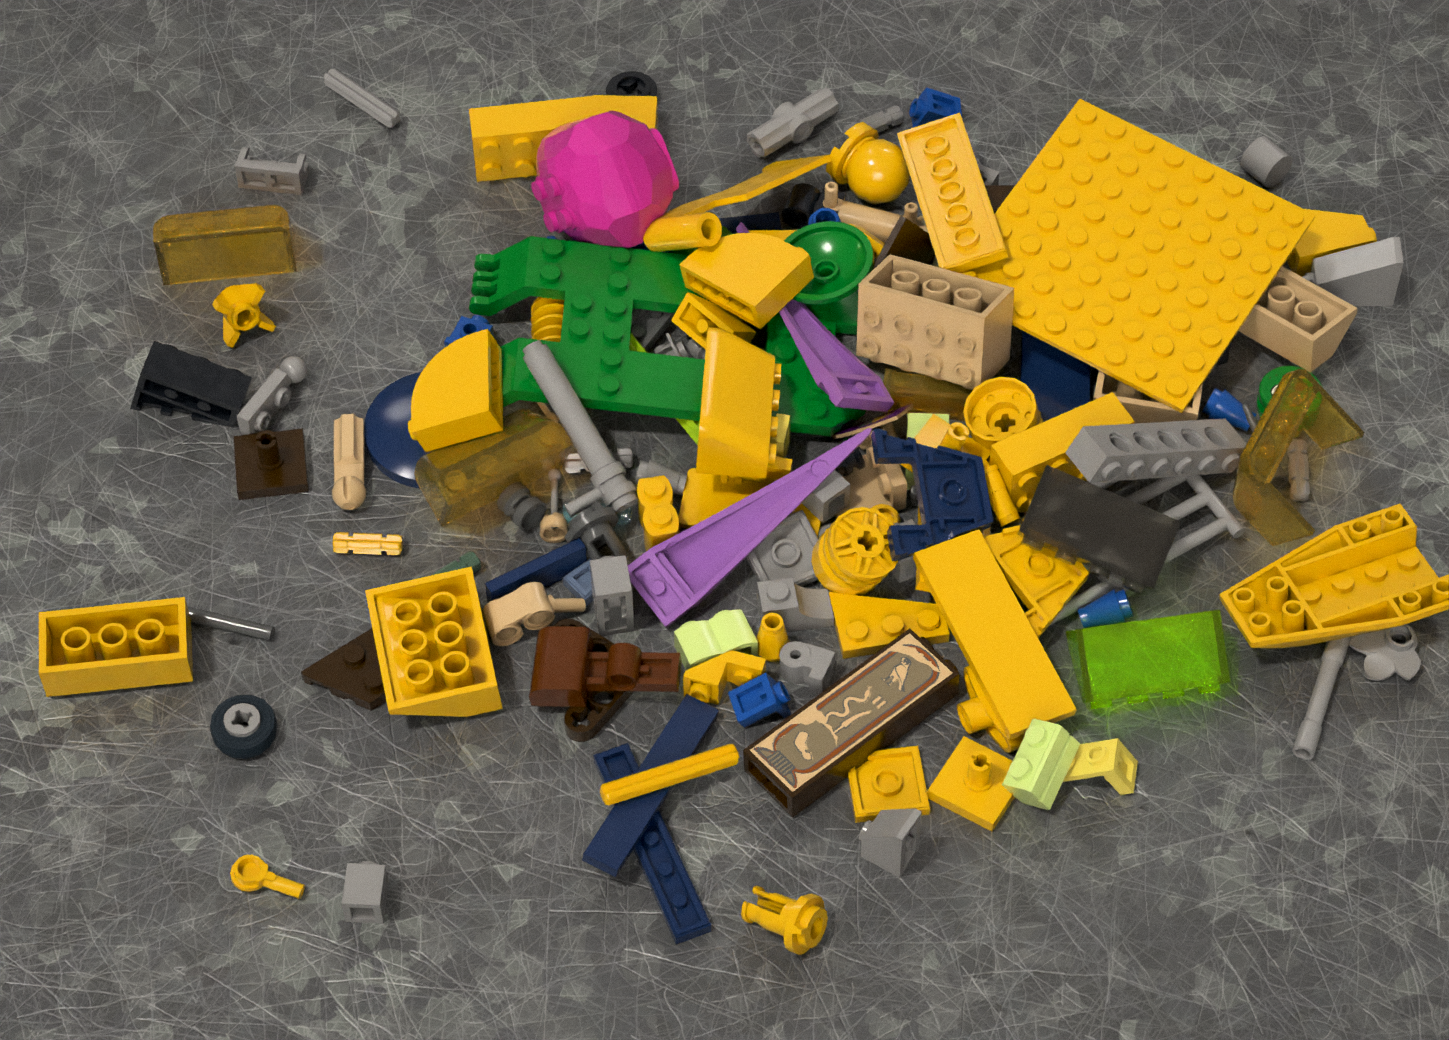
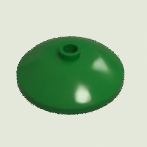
(839, 260)

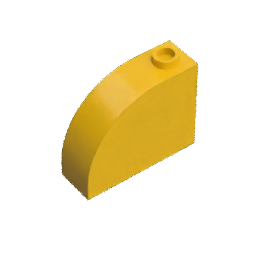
(748, 275)
(459, 393)

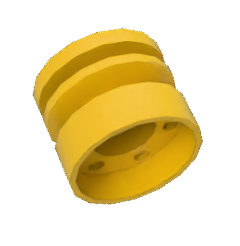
(1000, 410)
(849, 566)

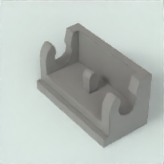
(271, 174)

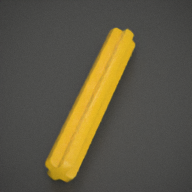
(669, 774)

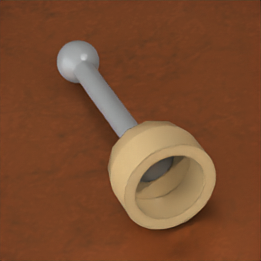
(555, 519)

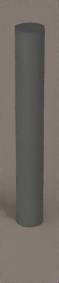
(231, 624)

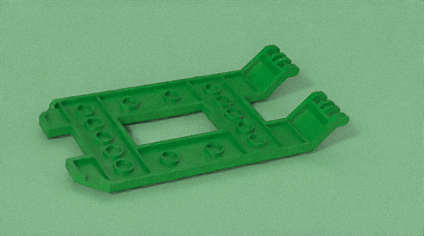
(598, 295)

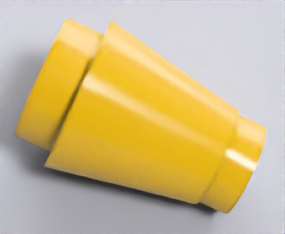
(771, 637)

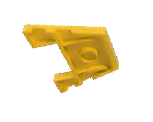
(1036, 576)

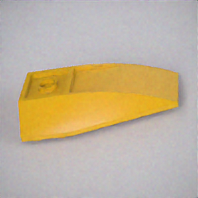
(1340, 585)

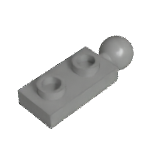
(271, 396)

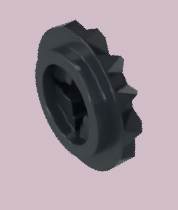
(629, 81)

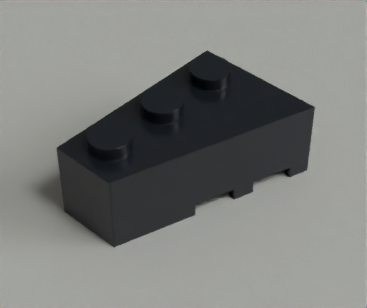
(190, 386)

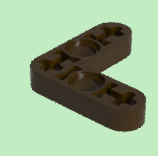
(600, 713)

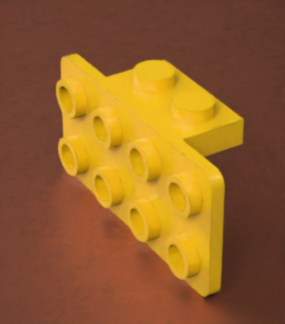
(712, 493)

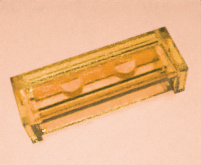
(926, 394)

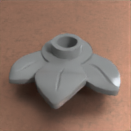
(1386, 656)

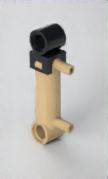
(807, 199)

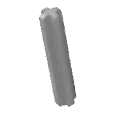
(362, 98)

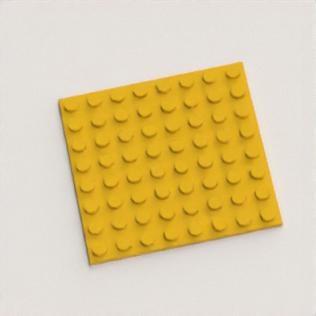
(1138, 253)

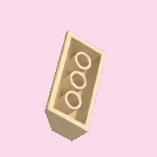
(1299, 320)

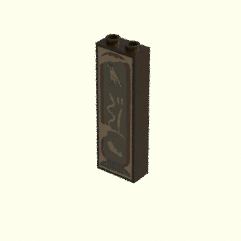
(851, 721)

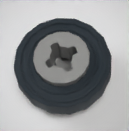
(243, 740)

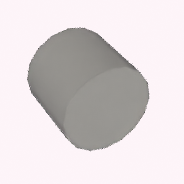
(1266, 161)

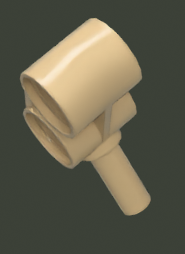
(525, 606)

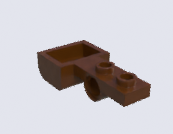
(569, 668)

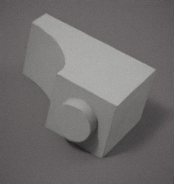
(797, 605)

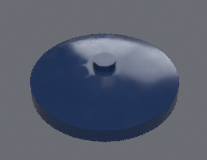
(388, 432)

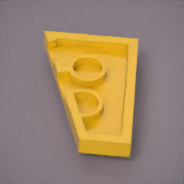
(871, 623)

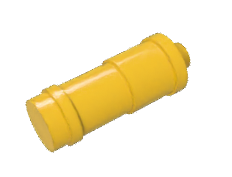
(999, 497)

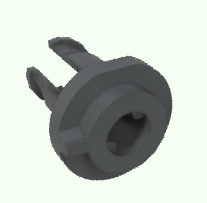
(596, 531)

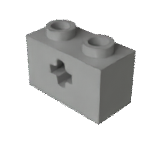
(612, 595)

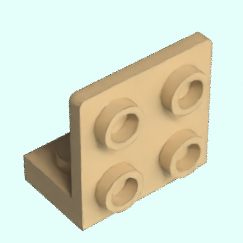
(876, 485)

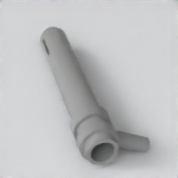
(606, 472)

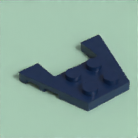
(948, 490)

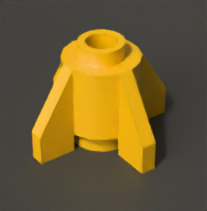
(241, 311)

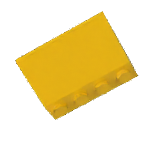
(434, 646)

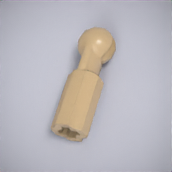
(349, 462)

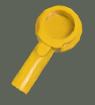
(252, 873)

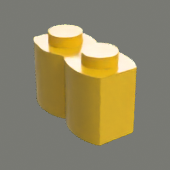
(656, 510)

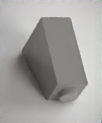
(1362, 274)

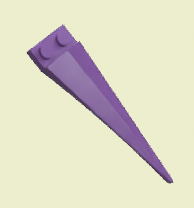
(831, 364)
(694, 562)

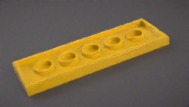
(952, 195)
(993, 633)

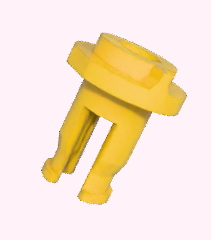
(798, 921)

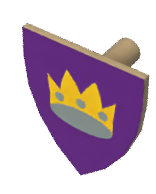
(883, 421)

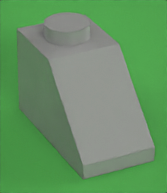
(891, 839)

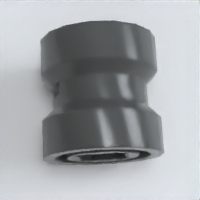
(524, 508)

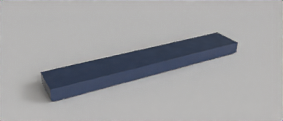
(632, 817)
(659, 859)

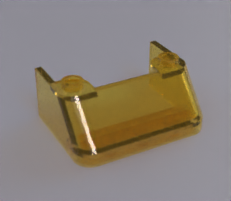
(1295, 406)

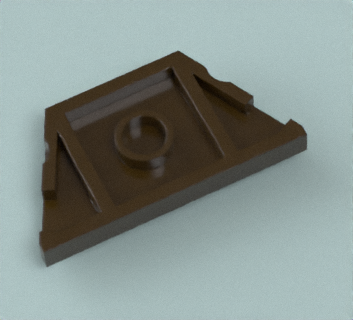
(351, 672)

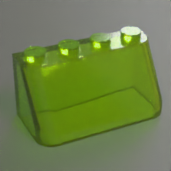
(1149, 658)

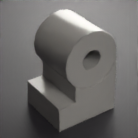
(807, 665)

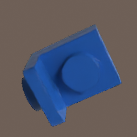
(933, 106)
(759, 699)

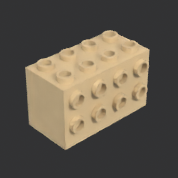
(934, 321)

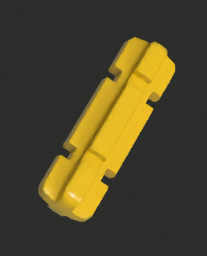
(367, 543)

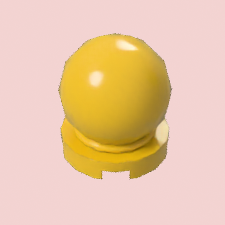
(869, 165)

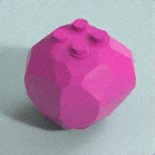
(604, 179)

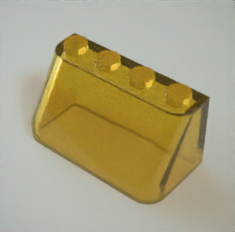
(224, 244)
(480, 469)

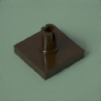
(270, 464)

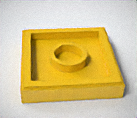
(888, 782)

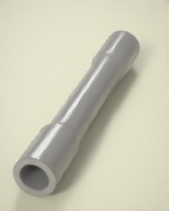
(1310, 727)

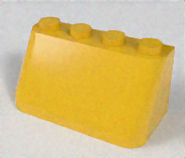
(737, 408)

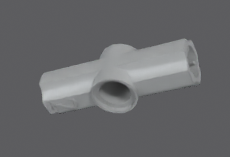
(792, 122)

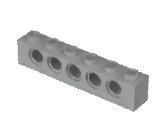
(1156, 450)

